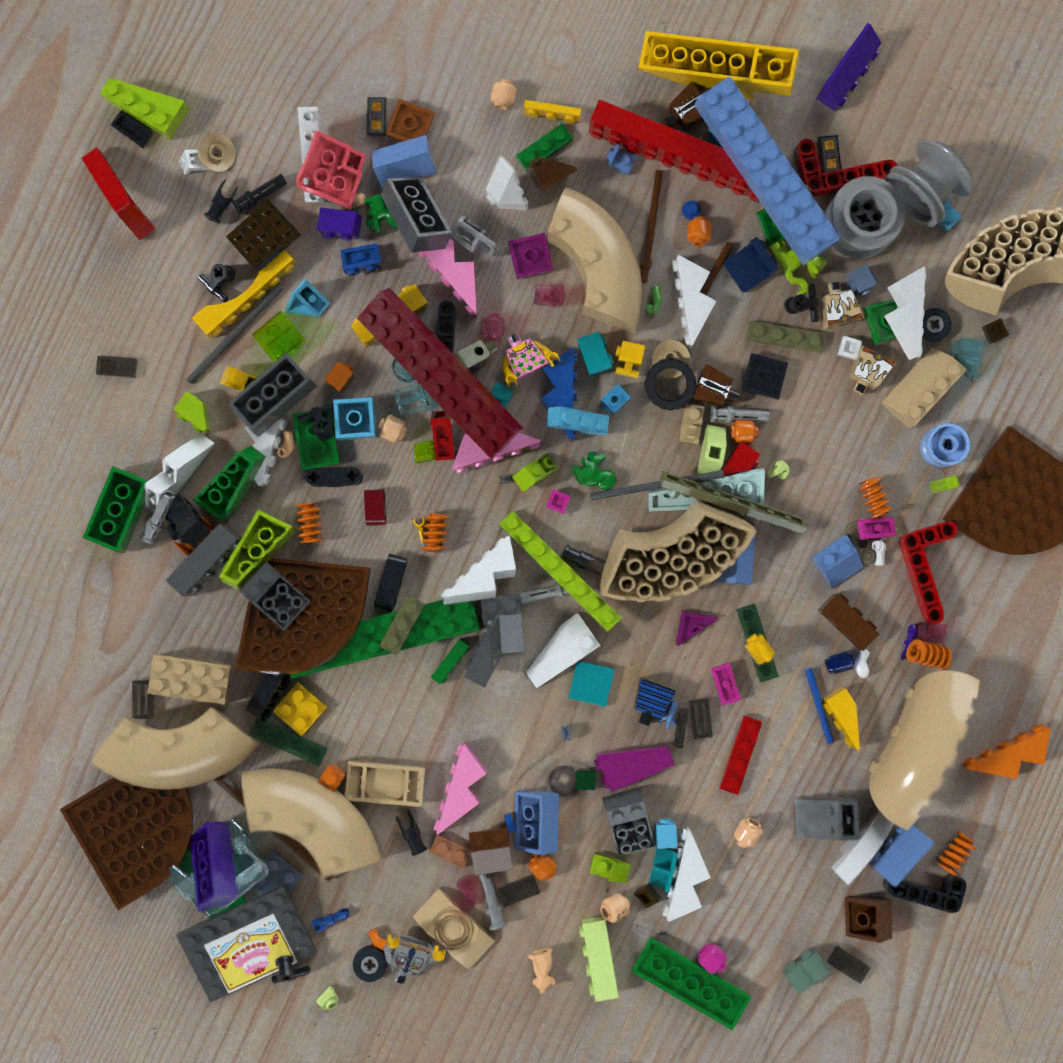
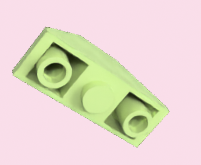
(712, 449)

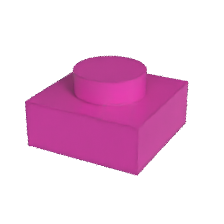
(558, 501)

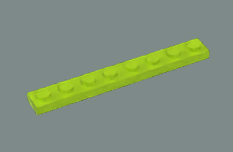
(560, 571)

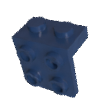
(751, 265)

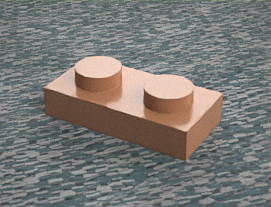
(450, 851)

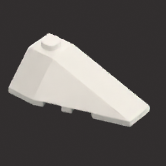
(504, 188)
(566, 647)

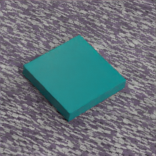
(591, 683)

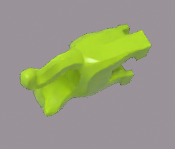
(790, 262)

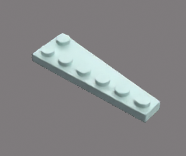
(743, 484)

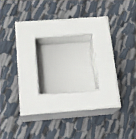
(849, 348)

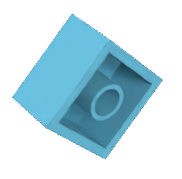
(355, 419)

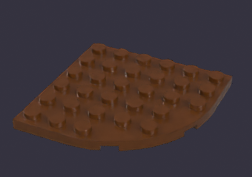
(1012, 498)
(318, 631)
(131, 835)

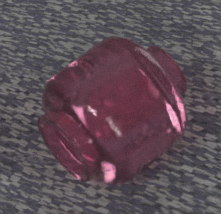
(493, 327)

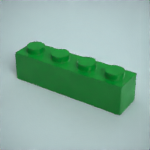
(449, 662)

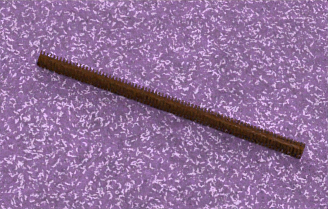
(285, 838)

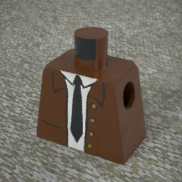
(683, 109)
(714, 388)

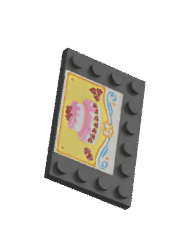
(245, 942)

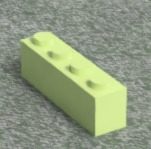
(599, 957)

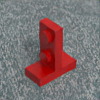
(442, 435)

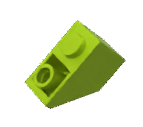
(195, 411)
(534, 472)

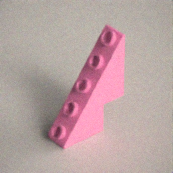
(456, 274)
(472, 454)
(460, 795)

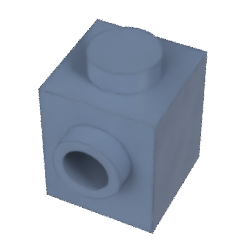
(861, 280)

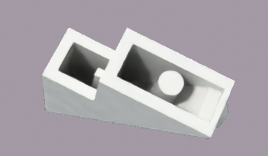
(308, 123)
(694, 304)
(908, 317)
(267, 444)
(177, 469)
(480, 579)
(689, 872)

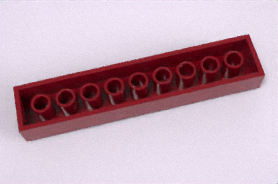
(439, 372)

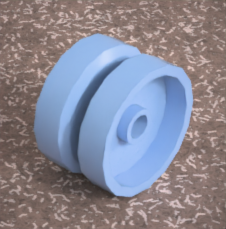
(956, 444)

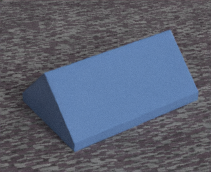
(403, 160)
(742, 570)

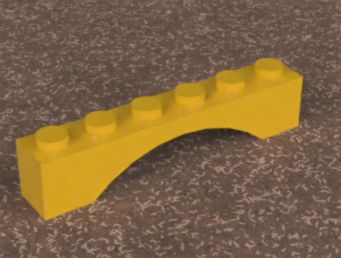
(215, 317)

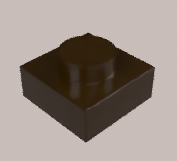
(995, 331)
(647, 895)

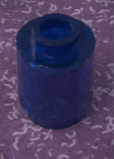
(839, 663)

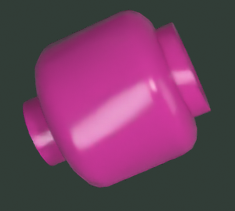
(712, 958)

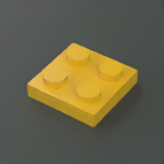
(300, 709)

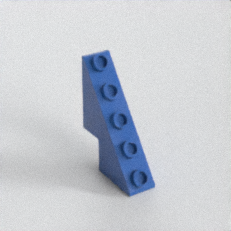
(562, 379)

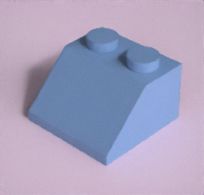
(837, 561)

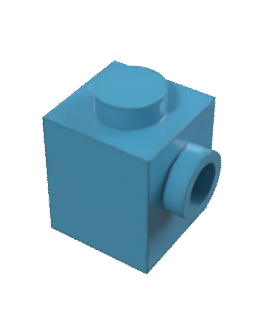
(614, 400)

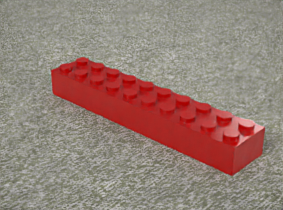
(667, 146)

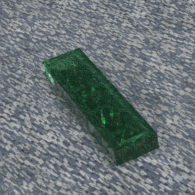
(752, 625)
(289, 741)

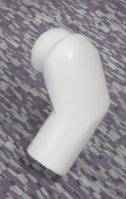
(879, 547)
(861, 664)

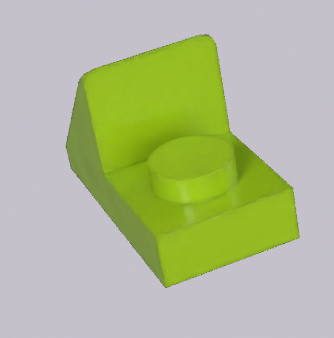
(610, 868)

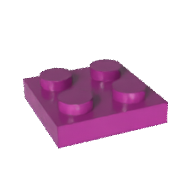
(530, 256)

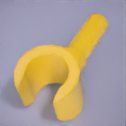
(420, 529)

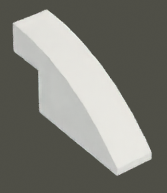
(859, 852)

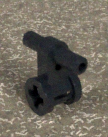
(218, 279)
(804, 303)
(320, 421)
(287, 971)

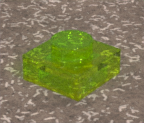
(424, 452)

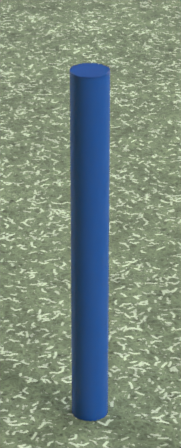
(819, 706)

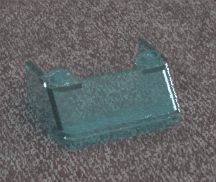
(249, 869)

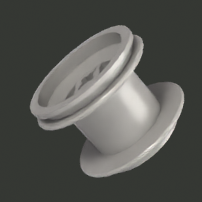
(931, 181)
(883, 202)

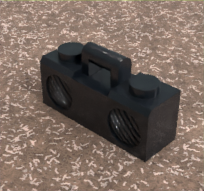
(185, 522)

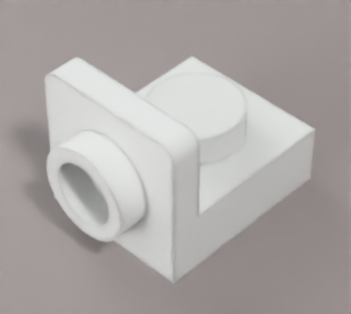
(190, 162)

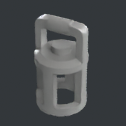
(476, 231)

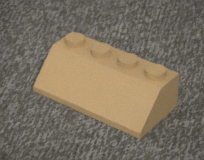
(923, 387)

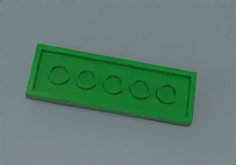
(691, 983)

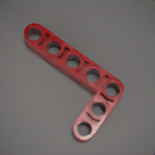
(837, 176)
(117, 194)
(923, 567)

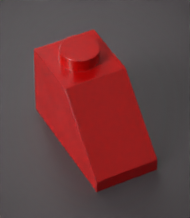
(741, 460)

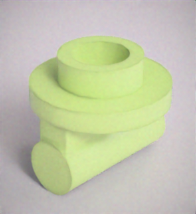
(781, 470)
(328, 999)

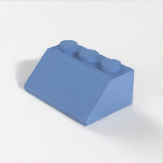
(536, 822)
(900, 854)

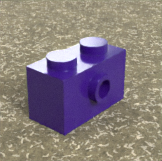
(339, 224)

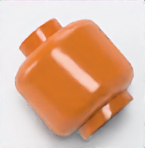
(699, 231)
(744, 431)
(542, 866)

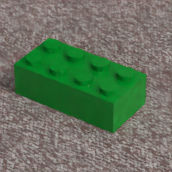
(117, 510)

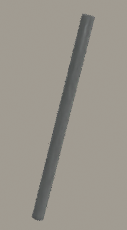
(234, 334)
(652, 486)

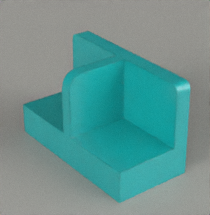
(663, 868)

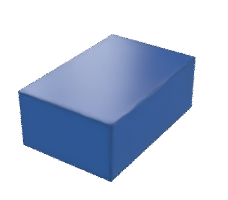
(509, 822)

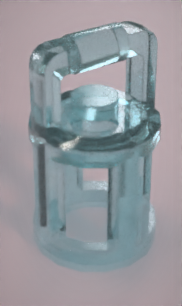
(422, 395)

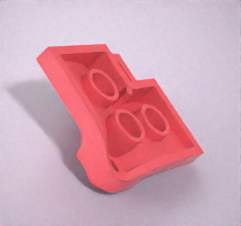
(331, 170)

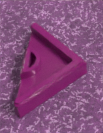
(691, 624)

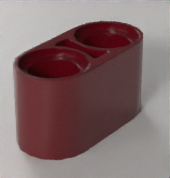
(375, 507)

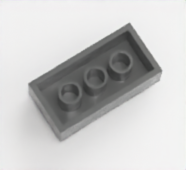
(416, 214)
(272, 395)
(204, 561)

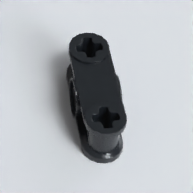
(334, 477)

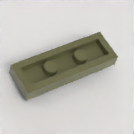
(402, 624)

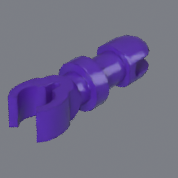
(912, 632)

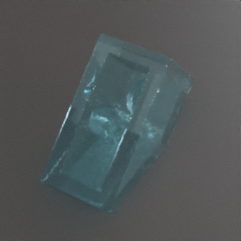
(969, 355)

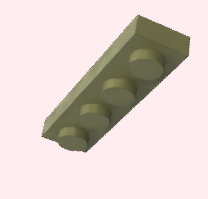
(785, 337)

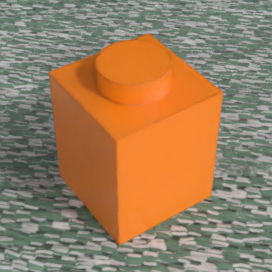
(340, 376)
(332, 777)

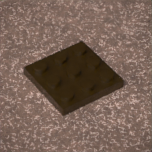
(263, 235)

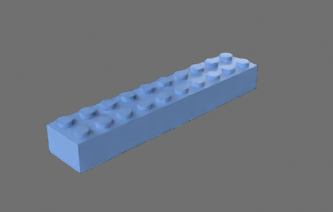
(766, 170)

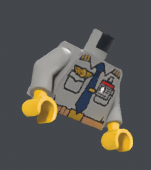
(410, 956)

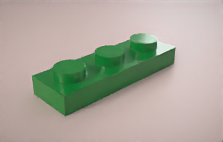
(545, 146)

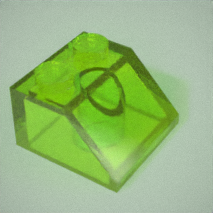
(279, 337)

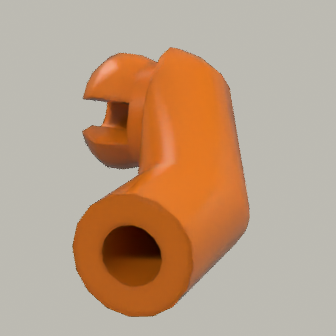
(377, 941)

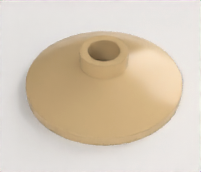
(223, 148)
(674, 348)

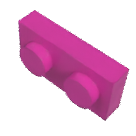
(876, 528)
(725, 684)

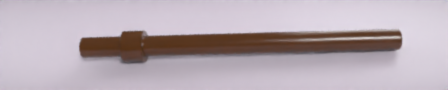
(646, 262)

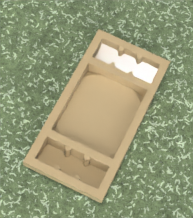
(385, 783)
(453, 928)

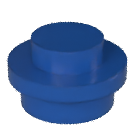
(691, 210)

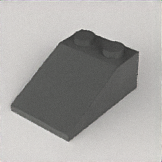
(510, 620)

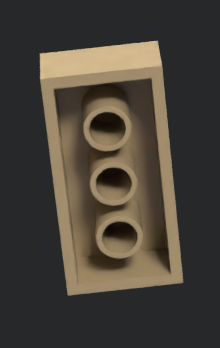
(191, 679)

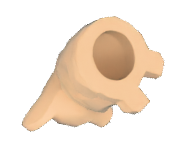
(542, 964)

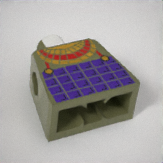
(472, 361)

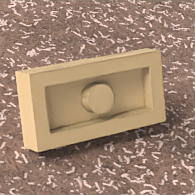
(691, 424)

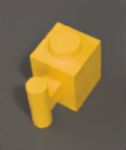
(630, 355)
(759, 649)

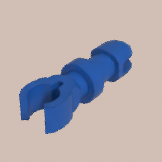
(322, 923)

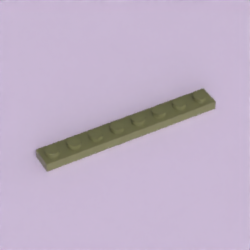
(729, 501)

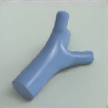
(670, 715)

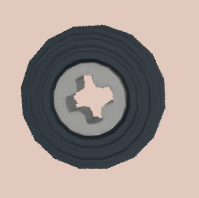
(943, 323)
(362, 970)

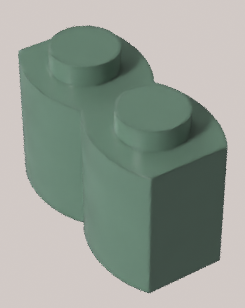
(806, 970)

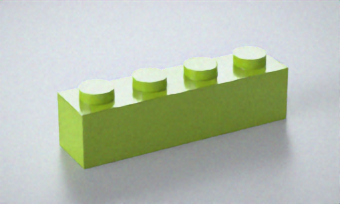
(944, 484)

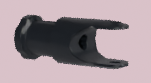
(219, 204)
(580, 559)
(412, 835)

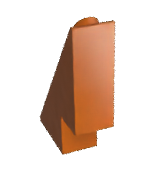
(1007, 757)

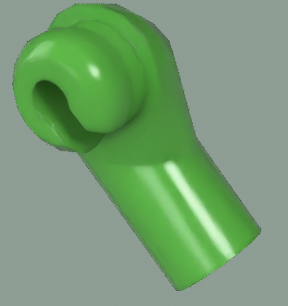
(657, 300)

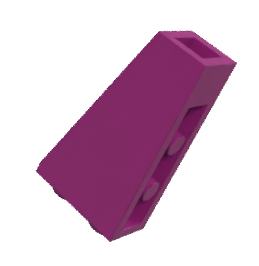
(632, 765)

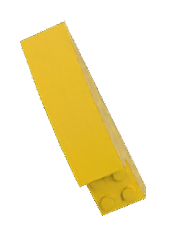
(713, 60)

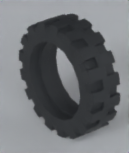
(689, 392)

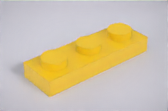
(552, 111)

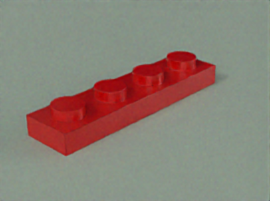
(740, 755)

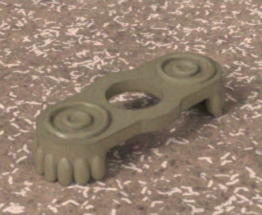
(866, 554)

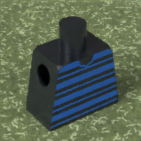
(652, 700)

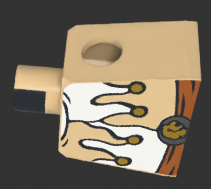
(839, 307)
(869, 369)

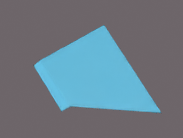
(307, 301)

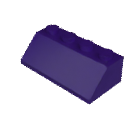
(850, 67)
(213, 865)

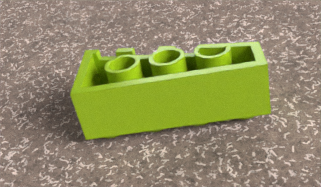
(149, 107)
(258, 545)

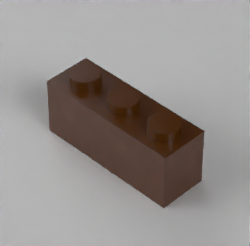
(849, 621)

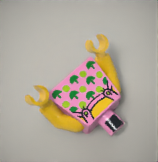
(525, 359)

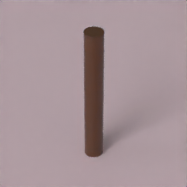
(716, 268)

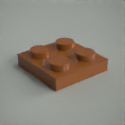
(409, 121)

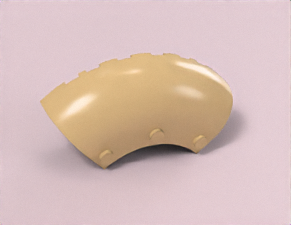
(602, 257)
(1007, 259)
(675, 557)
(922, 745)
(175, 756)
(312, 815)

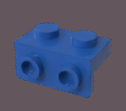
(361, 259)

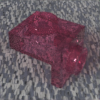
(549, 295)
(932, 632)
(467, 889)

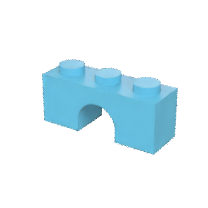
(574, 419)

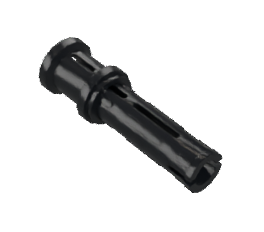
(279, 181)

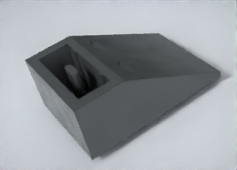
(274, 596)
(485, 654)
(827, 818)
(629, 822)

